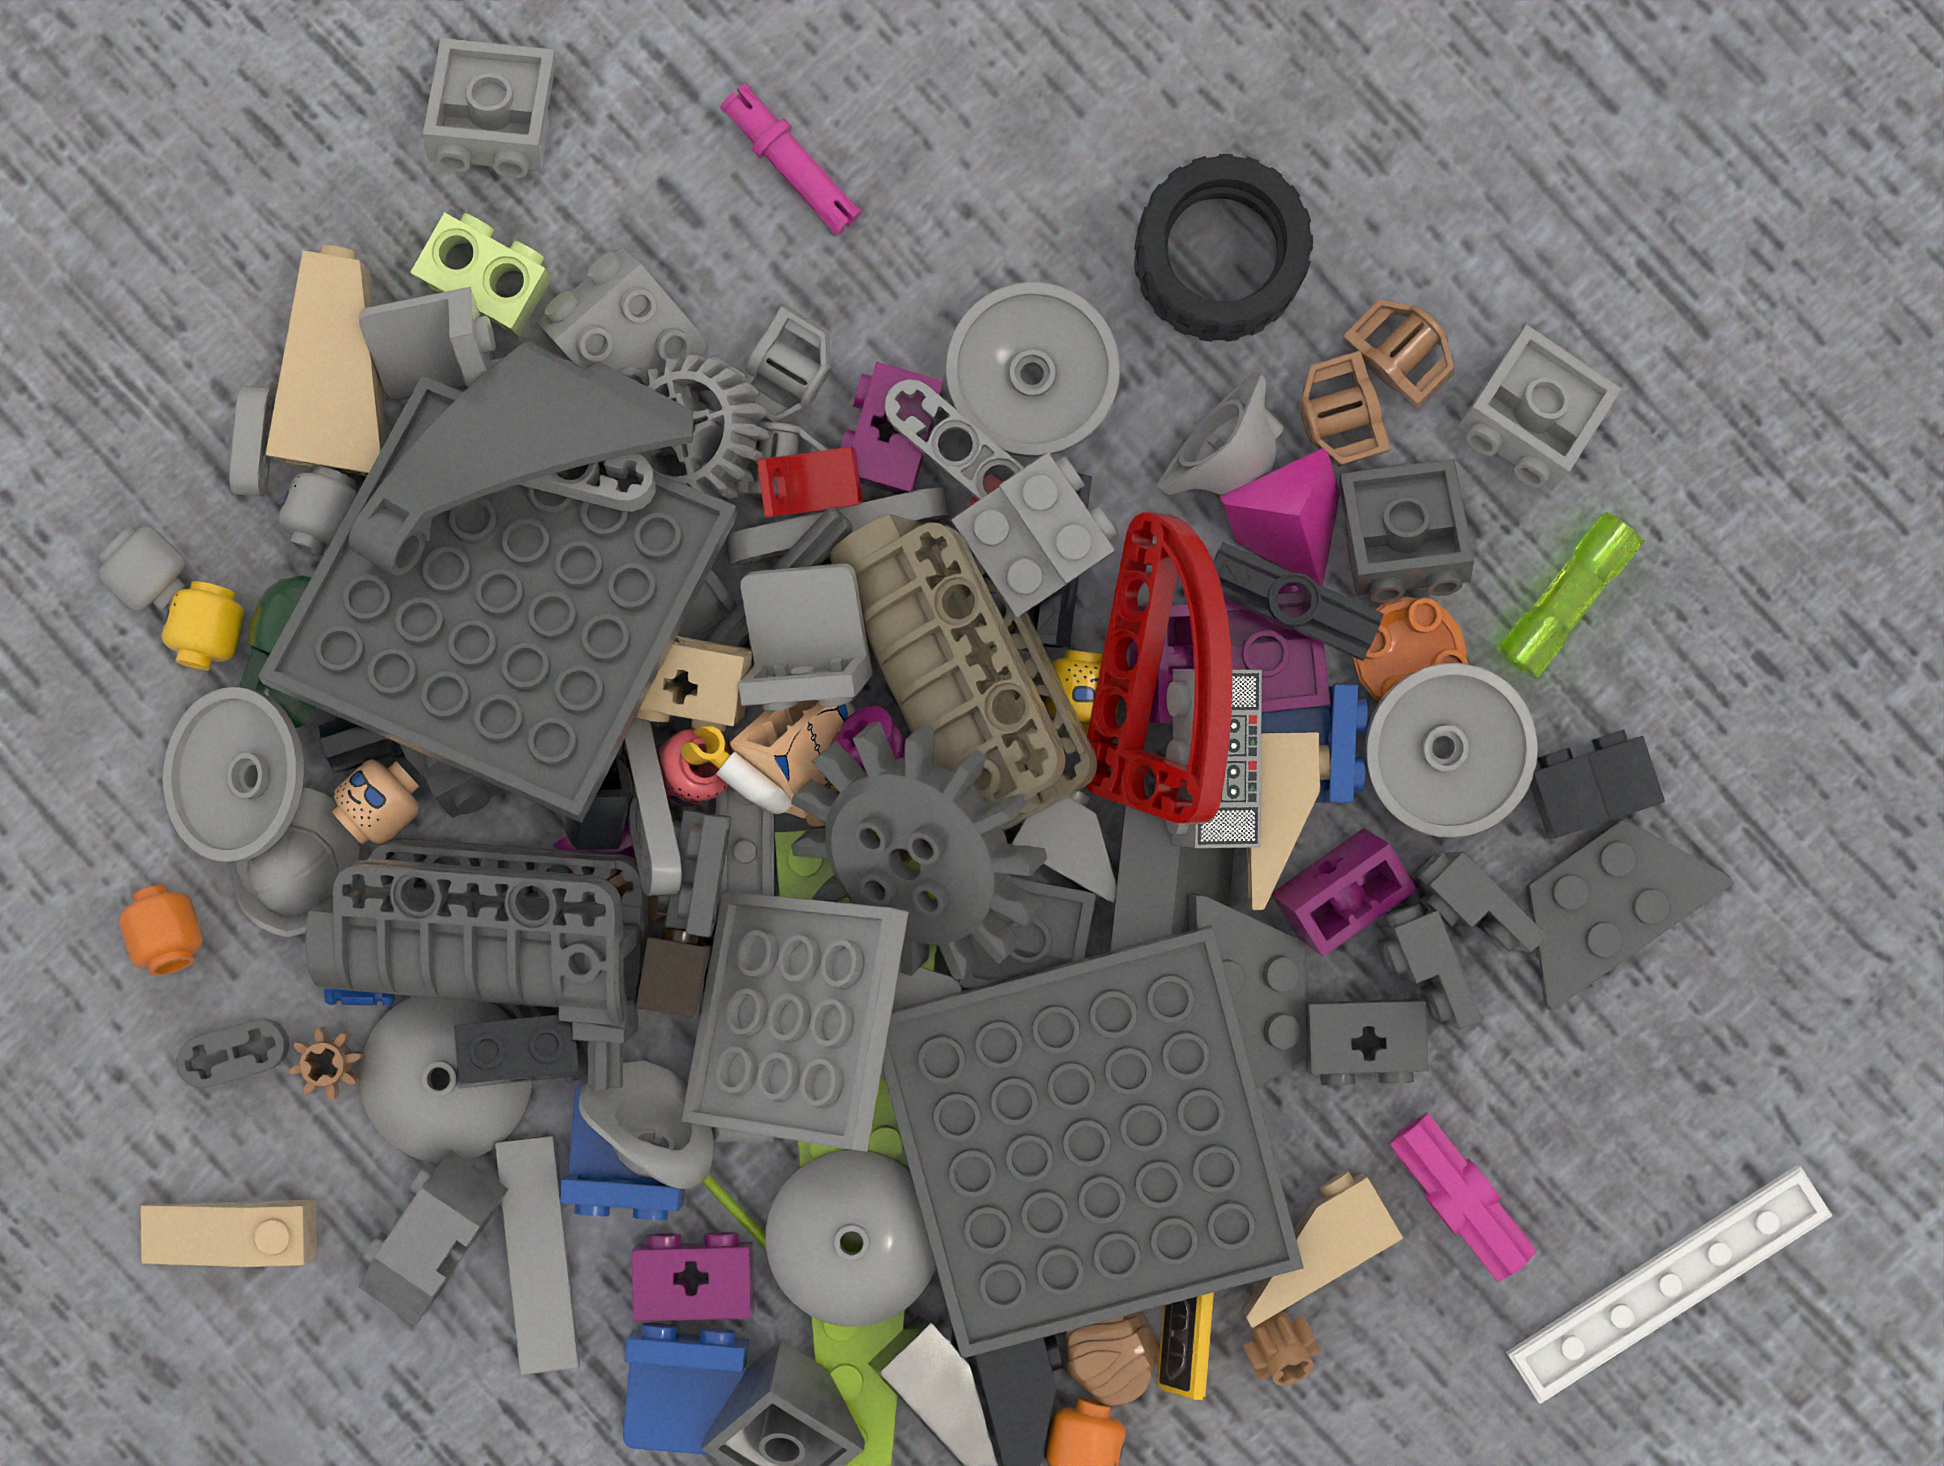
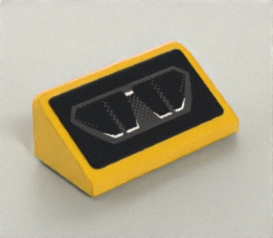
(1185, 1346)

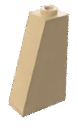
(328, 386)

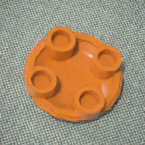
(1409, 638)

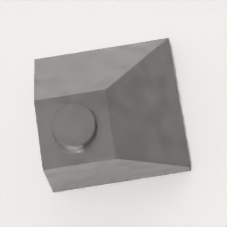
(785, 1416)

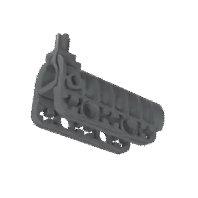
(492, 938)

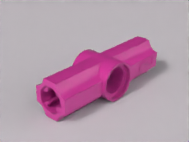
(1462, 1197)

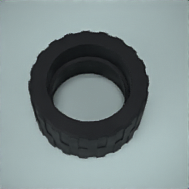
(1236, 180)

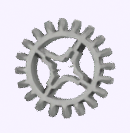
(722, 439)

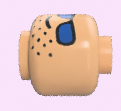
(376, 801)

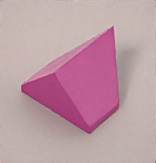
(1288, 515)

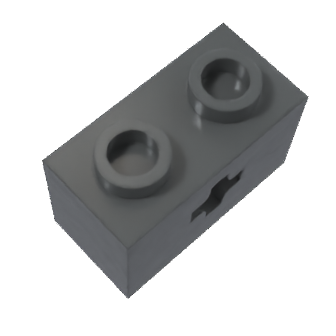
(1398, 1024)

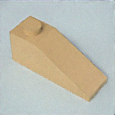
(1289, 787)
(229, 1233)
(1332, 1238)

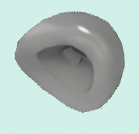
(297, 870)
(647, 1127)

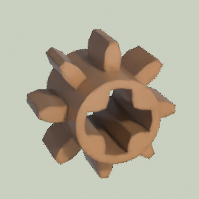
(310, 1065)
(1282, 1349)

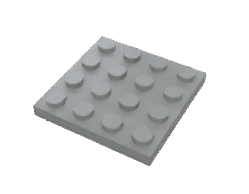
(795, 1019)

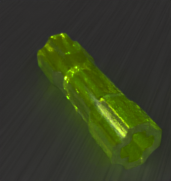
(1593, 565)

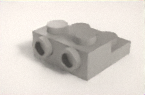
(489, 107)
(1538, 410)
(1036, 533)

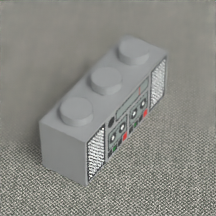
(1240, 805)

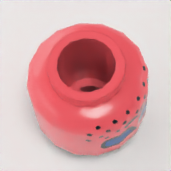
(686, 782)

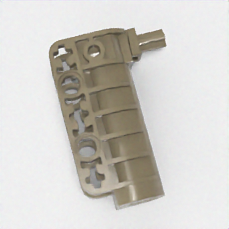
(959, 670)

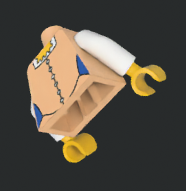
(774, 754)

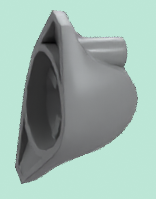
(1229, 444)

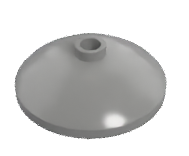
(1042, 329)
(1487, 756)
(233, 774)
(407, 1106)
(839, 1196)

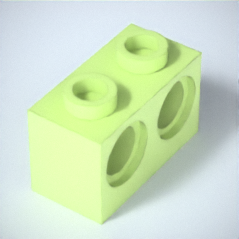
(482, 273)

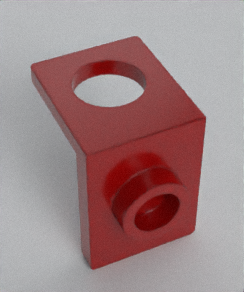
(810, 481)

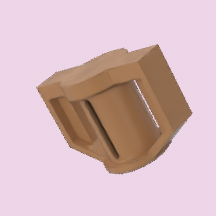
(1403, 349)
(1361, 396)

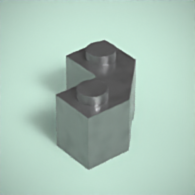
(431, 1236)

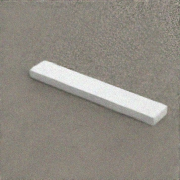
(1668, 1284)

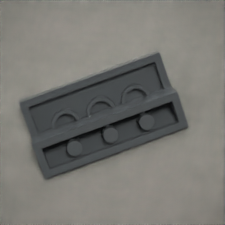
(1157, 880)

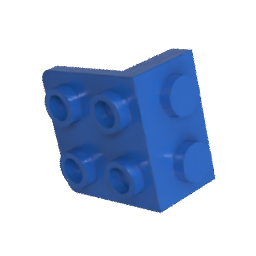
(1338, 730)
(602, 1181)
(679, 1385)

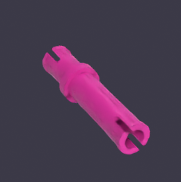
(793, 162)

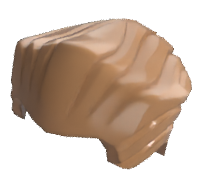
(1113, 1358)

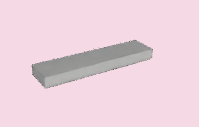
(537, 1255)

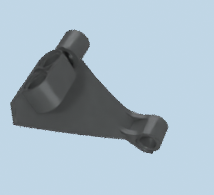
(510, 427)

